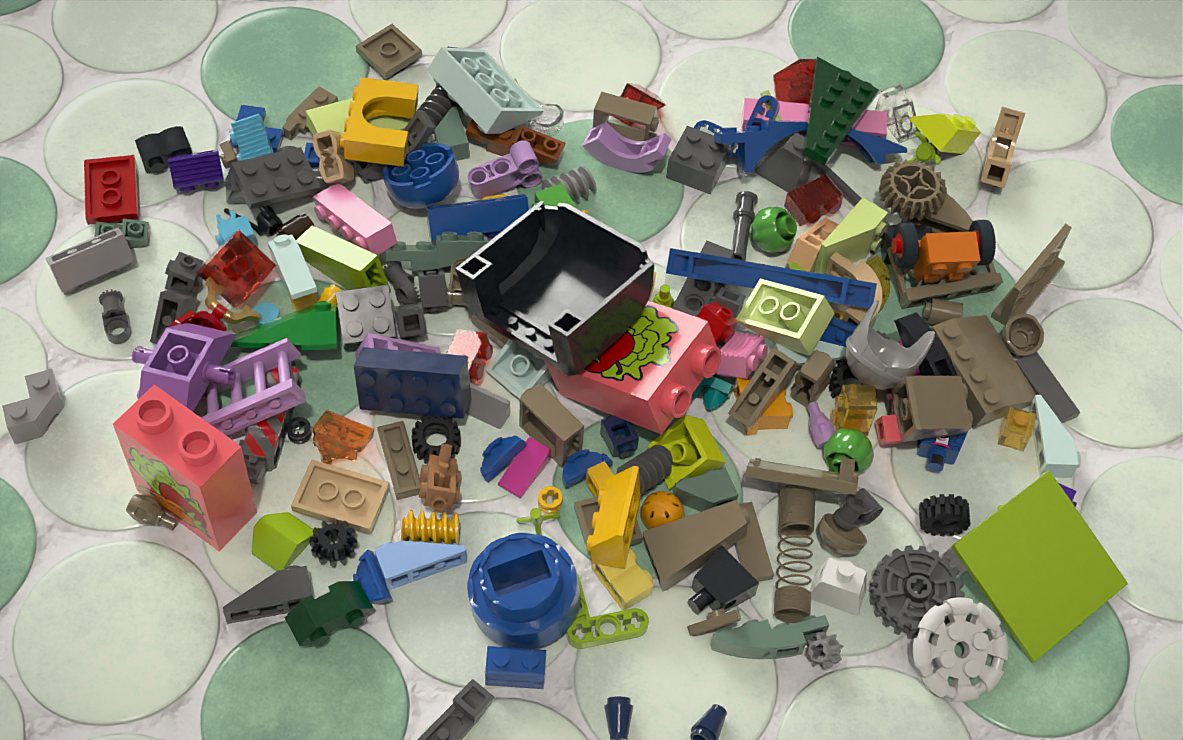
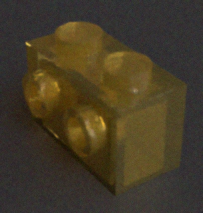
(855, 408)

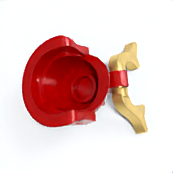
(219, 312)

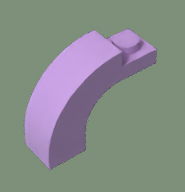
(623, 153)

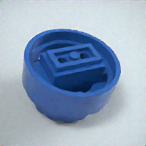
(524, 591)

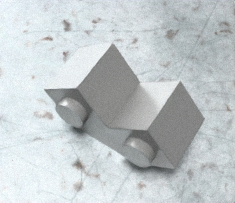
(30, 417)

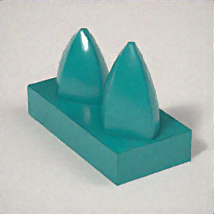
(715, 392)

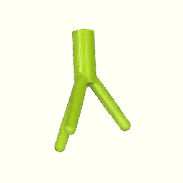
(537, 519)

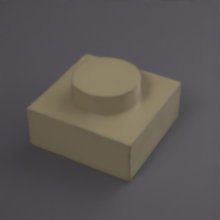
(228, 155)

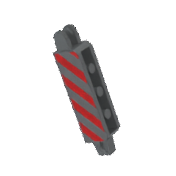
(266, 438)

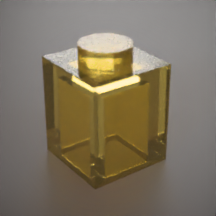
(1016, 429)

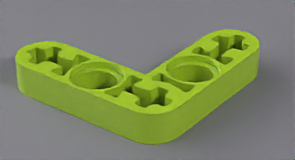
(585, 622)

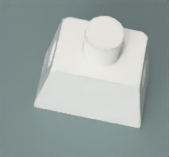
(839, 586)

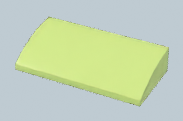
(334, 115)

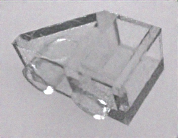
(899, 112)

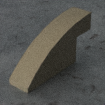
(948, 219)

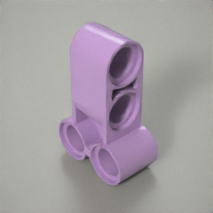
(506, 171)

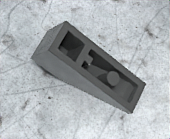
(270, 597)

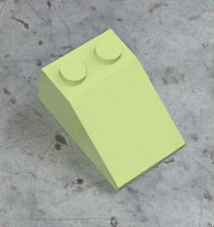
(855, 235)
(786, 315)

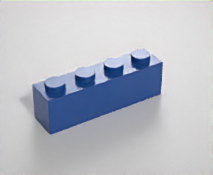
(481, 216)

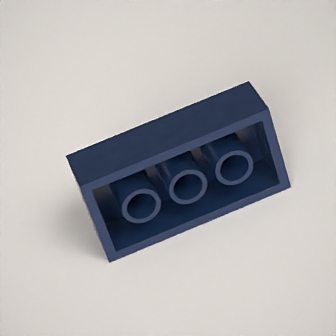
(413, 382)

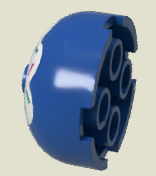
(426, 177)

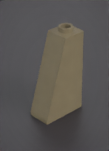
(690, 542)

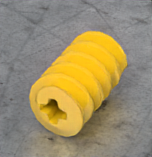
(430, 528)

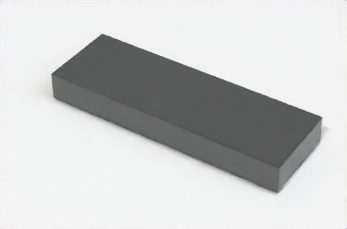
(1047, 386)

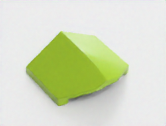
(280, 539)

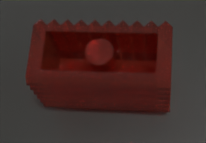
(813, 200)

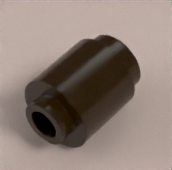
(295, 226)

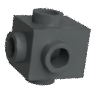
(183, 273)

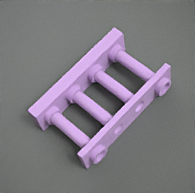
(265, 401)

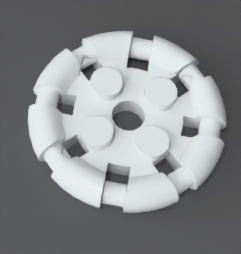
(976, 649)

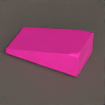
(525, 468)

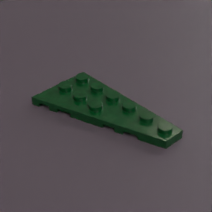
(834, 109)

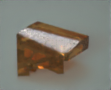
(340, 437)

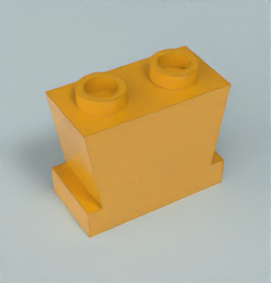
(775, 417)

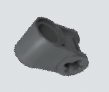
(858, 510)

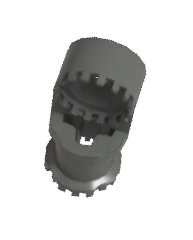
(402, 283)
(114, 316)

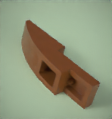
(545, 147)

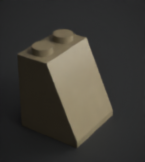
(931, 407)

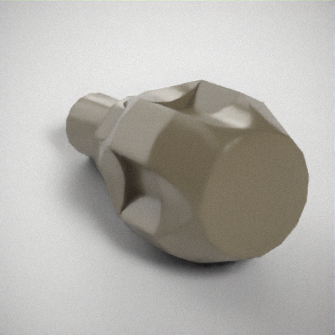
(148, 511)

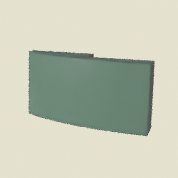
(133, 230)

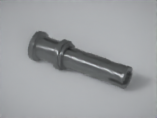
(743, 217)

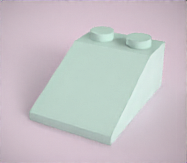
(518, 369)

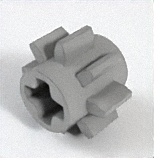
(824, 650)

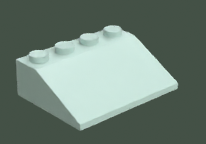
(483, 89)

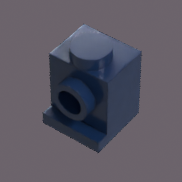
(619, 436)

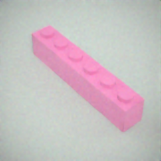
(871, 122)

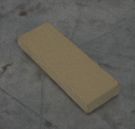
(399, 460)
(752, 549)

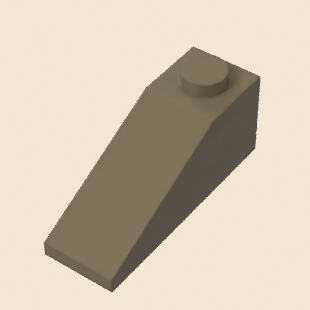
(764, 387)

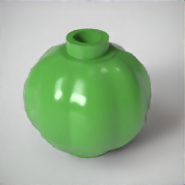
(773, 229)
(850, 445)

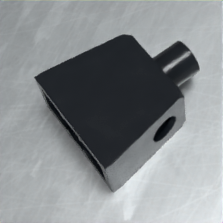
(722, 583)

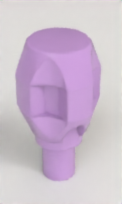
(820, 426)

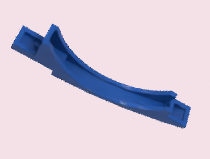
(756, 142)
(747, 274)

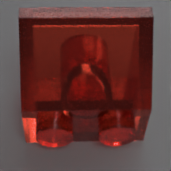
(794, 82)

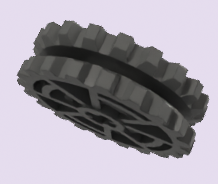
(901, 576)

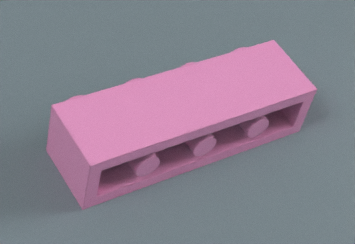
(354, 219)

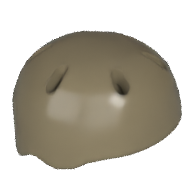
(1019, 339)

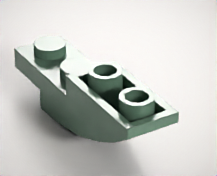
(447, 249)
(759, 641)

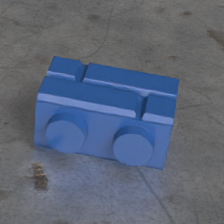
(515, 667)

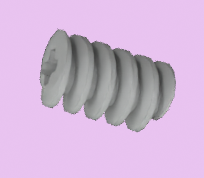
(574, 182)

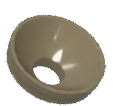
(839, 539)

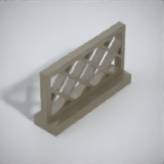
(1034, 280)
(944, 289)

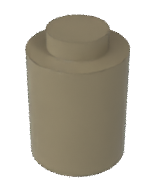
(942, 310)

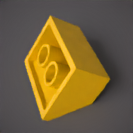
(615, 519)

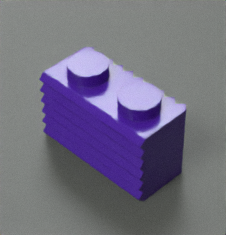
(196, 170)

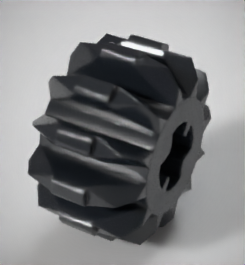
(337, 551)

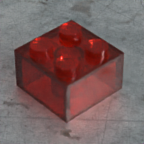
(237, 267)

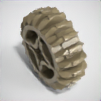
(897, 188)

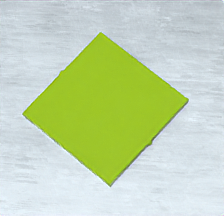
(1039, 566)

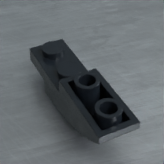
(937, 360)

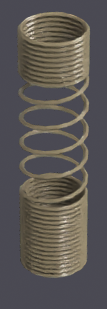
(795, 520)

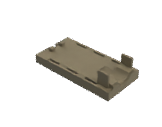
(844, 481)

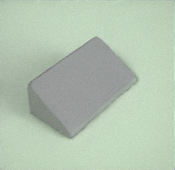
(488, 407)

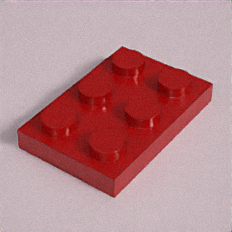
(110, 189)

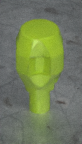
(664, 297)

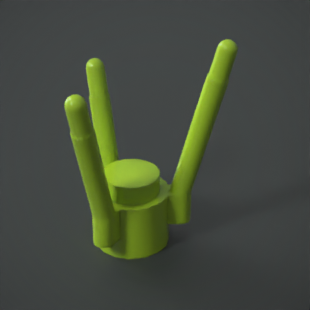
(926, 151)

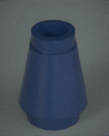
(618, 716)
(710, 724)

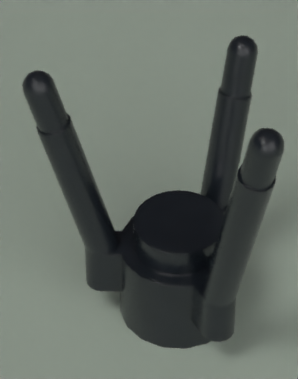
(266, 221)

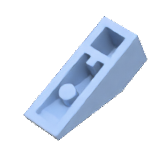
(412, 561)

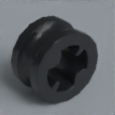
(299, 438)

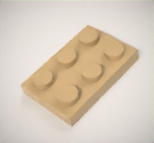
(340, 494)

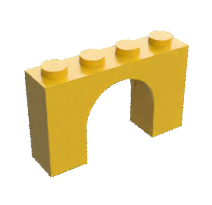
(375, 99)

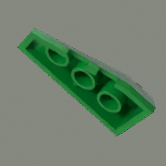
(310, 327)

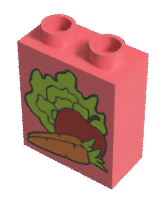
(648, 369)
(186, 467)

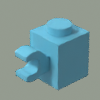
(229, 226)

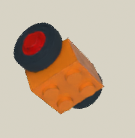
(943, 254)

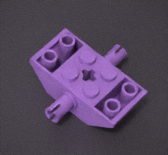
(185, 362)

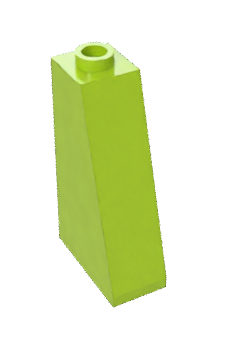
(341, 260)

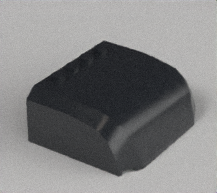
(558, 284)

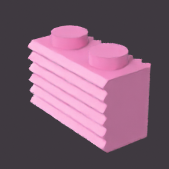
(742, 355)

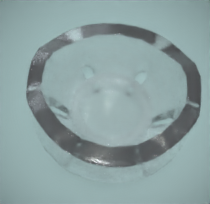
(549, 124)

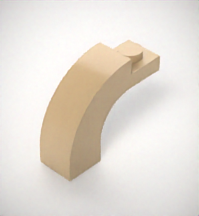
(1001, 147)
(842, 267)

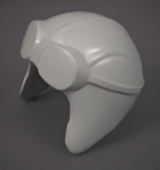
(881, 360)

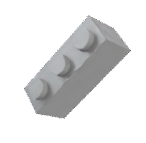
(90, 260)

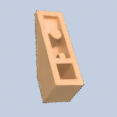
(808, 244)

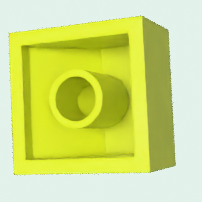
(948, 131)
(691, 448)

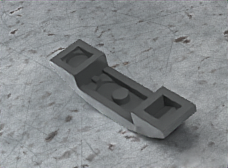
(462, 715)

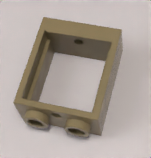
(627, 110)
(550, 423)

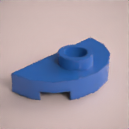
(499, 454)
(578, 463)
(371, 578)

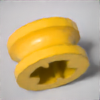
(542, 499)

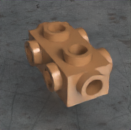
(441, 481)

